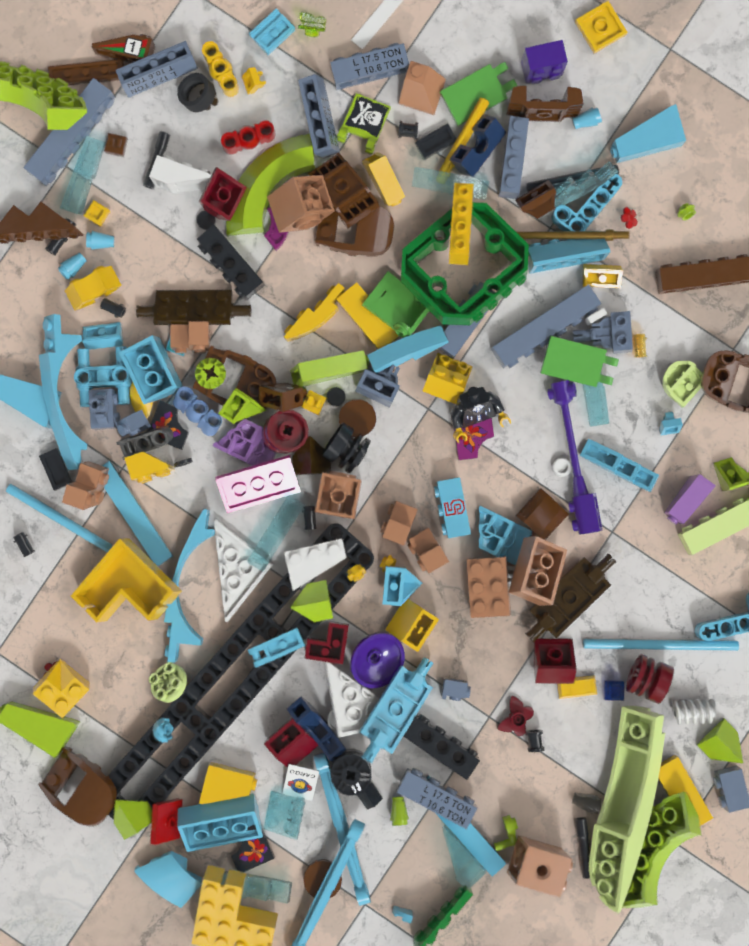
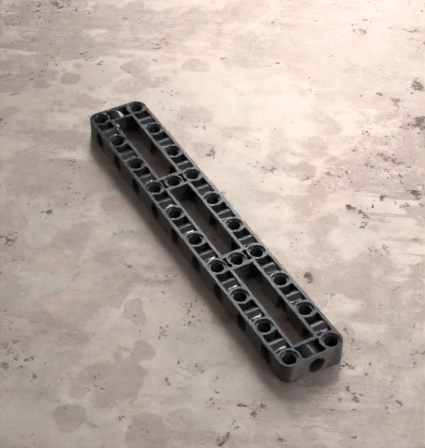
(217, 667)

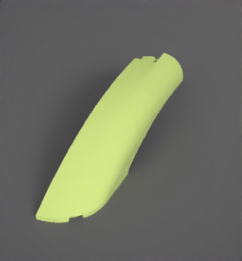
(627, 804)

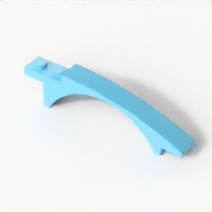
(56, 349)
(180, 630)

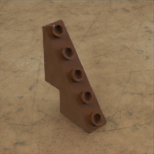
(39, 225)

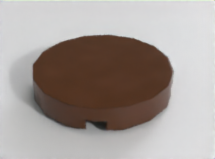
(359, 416)
(315, 875)

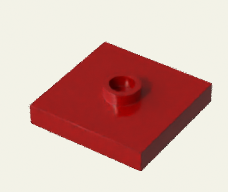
(165, 821)

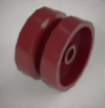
(296, 432)

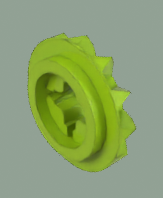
(201, 376)

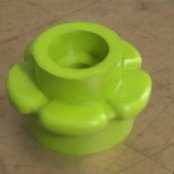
(686, 211)

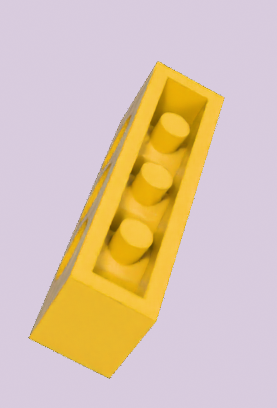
(461, 224)

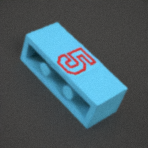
(452, 508)

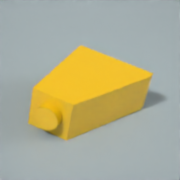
(383, 179)
(226, 783)

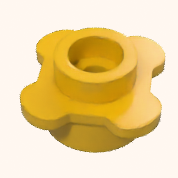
(356, 573)

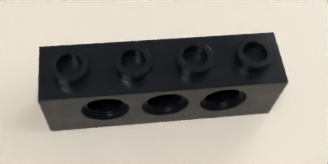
(212, 238)
(462, 767)

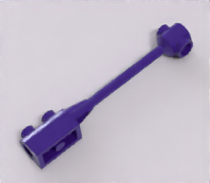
(582, 503)

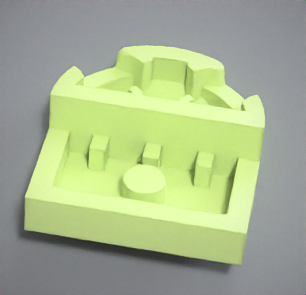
(682, 381)

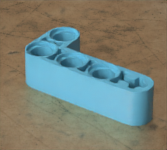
(591, 204)
(732, 622)

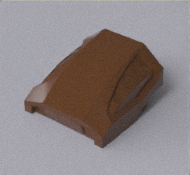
(542, 514)

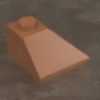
(422, 88)

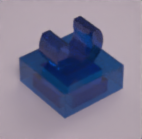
(614, 690)

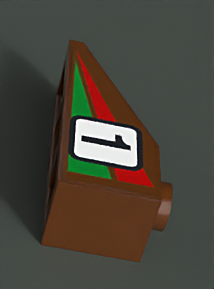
(129, 48)

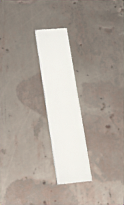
(375, 22)

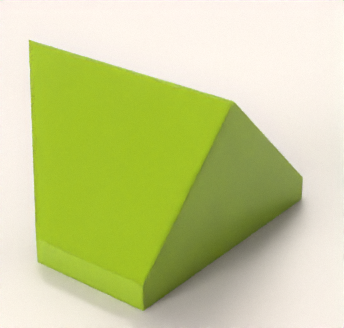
(239, 407)
(730, 474)
(314, 602)
(722, 743)
(131, 817)

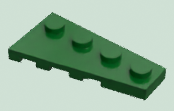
(443, 919)

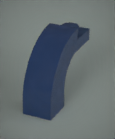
(315, 724)

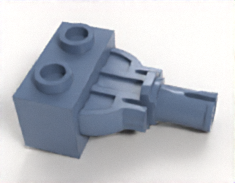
(613, 333)
(379, 386)
(103, 409)

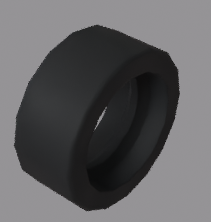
(188, 84)

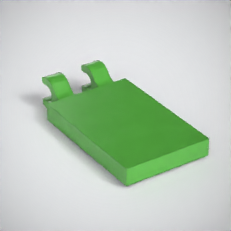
(464, 94)
(576, 362)

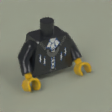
(474, 408)

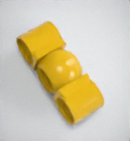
(215, 61)

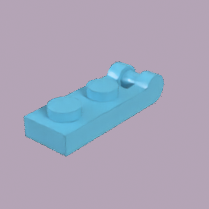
(277, 647)

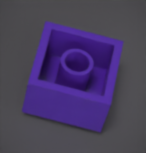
(544, 62)

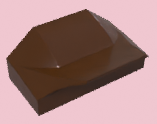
(538, 200)

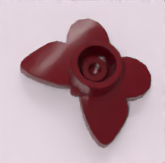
(517, 717)

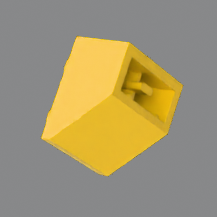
(447, 378)
(145, 466)
(412, 624)

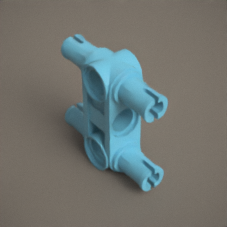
(101, 377)

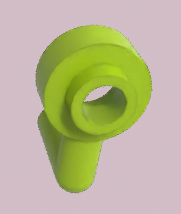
(510, 826)

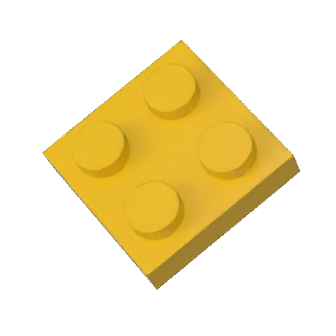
(601, 27)

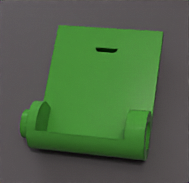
(396, 306)

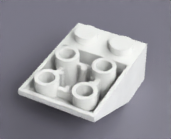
(177, 176)

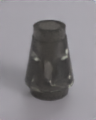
(587, 802)

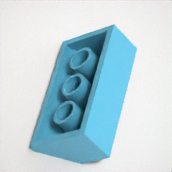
(565, 253)
(219, 823)

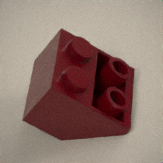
(290, 743)

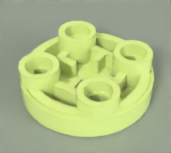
(168, 682)

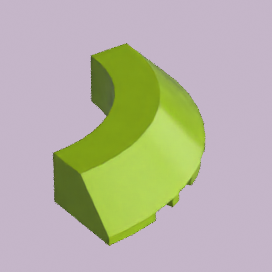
(45, 96)
(266, 175)
(669, 826)

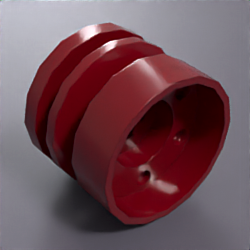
(651, 679)

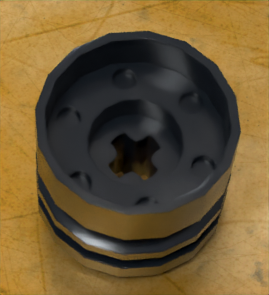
(346, 448)
(351, 761)

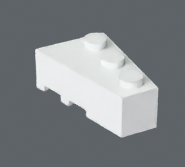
(313, 560)

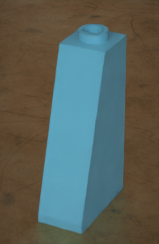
(653, 136)
(25, 398)

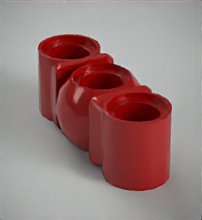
(239, 136)

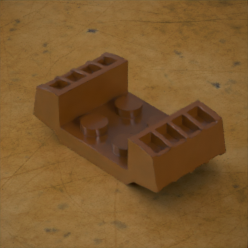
(545, 110)
(347, 190)

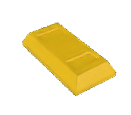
(582, 687)

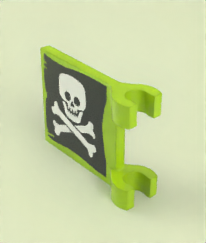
(364, 120)

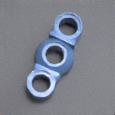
(191, 404)

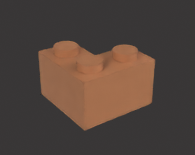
(190, 337)
(88, 487)
(399, 523)
(428, 551)

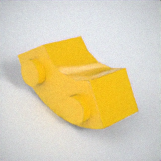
(84, 291)

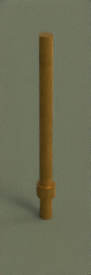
(608, 235)

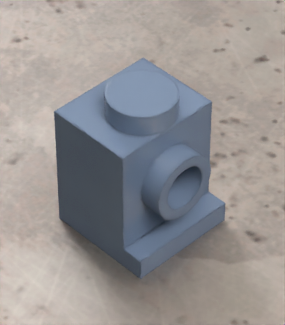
(132, 424)
(455, 689)

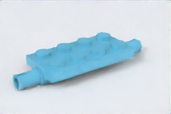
(396, 709)

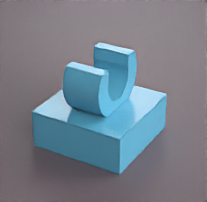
(670, 425)

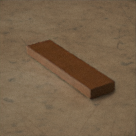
(84, 72)

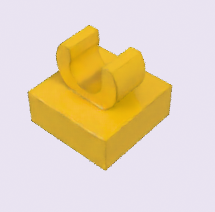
(252, 81)
(314, 402)

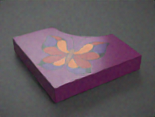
(476, 436)

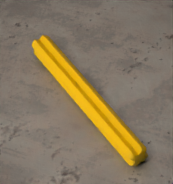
(466, 132)

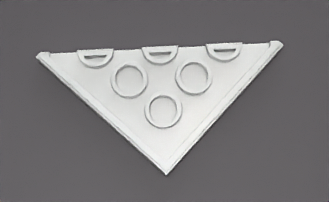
(236, 574)
(349, 701)

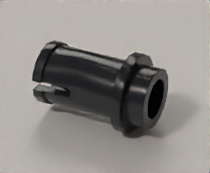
(112, 307)
(309, 517)
(23, 544)

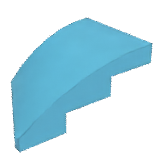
(500, 535)
(170, 878)

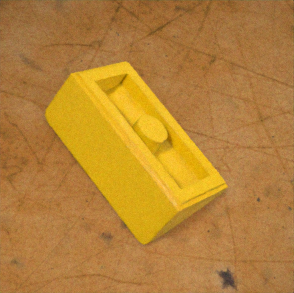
(602, 275)

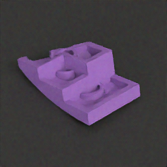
(246, 444)

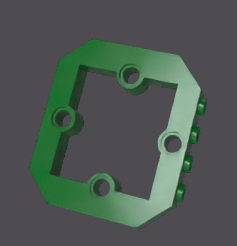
(438, 302)

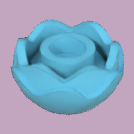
(162, 730)

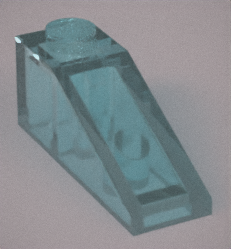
(464, 863)

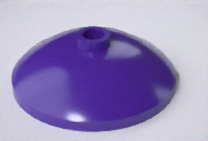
(382, 666)

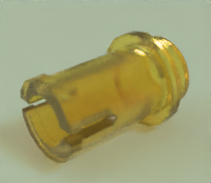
(640, 345)

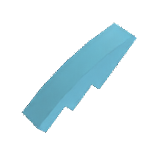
(407, 348)
(619, 465)

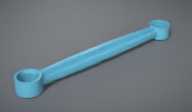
(342, 827)
(329, 883)

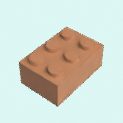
(538, 571)
(488, 587)

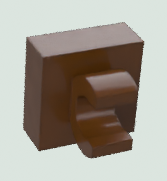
(116, 145)

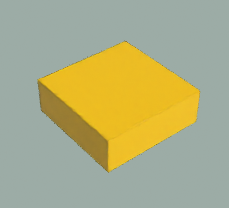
(97, 213)

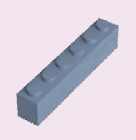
(62, 143)
(550, 323)

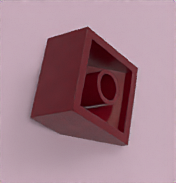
(222, 195)
(554, 661)

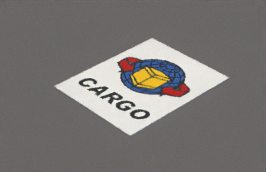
(300, 782)

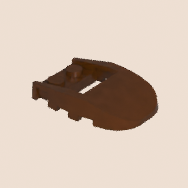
(372, 237)
(720, 376)
(250, 380)
(92, 797)

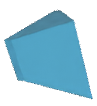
(398, 585)

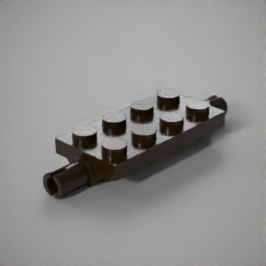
(187, 306)
(574, 594)

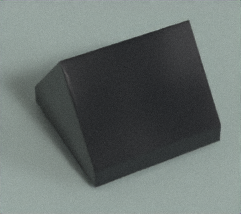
(370, 797)

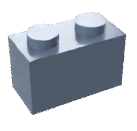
(732, 789)

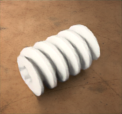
(694, 710)

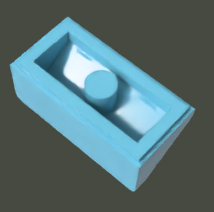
(102, 336)

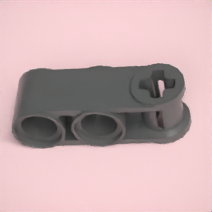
(134, 444)

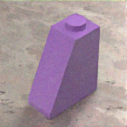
(689, 499)

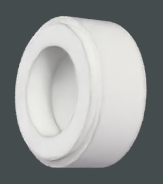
(561, 467)

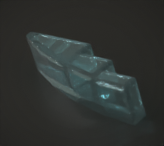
(444, 182)
(572, 190)
(265, 888)

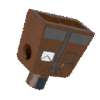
(290, 396)

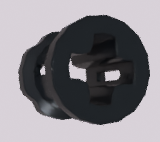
(404, 130)
(535, 740)

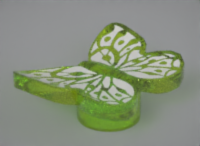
(311, 24)

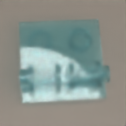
(284, 815)

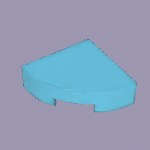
(402, 912)

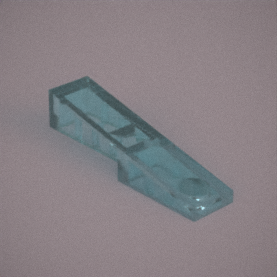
(82, 176)
(596, 404)
(276, 533)

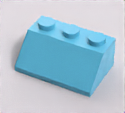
(151, 369)

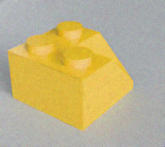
(61, 688)

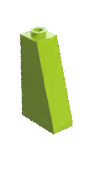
(329, 368)
(38, 726)

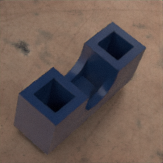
(489, 135)

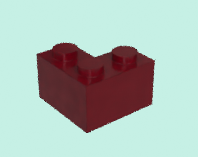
(333, 648)

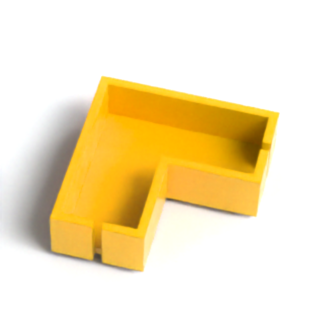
(126, 575)
(223, 919)

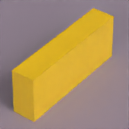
(374, 329)
(676, 780)

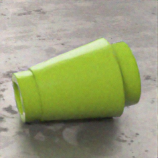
(398, 812)

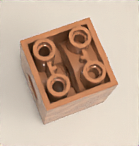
(300, 203)
(338, 494)
(539, 866)

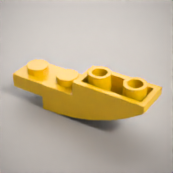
(311, 321)

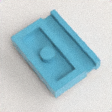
(272, 31)

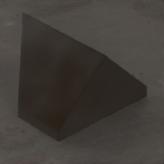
(309, 460)

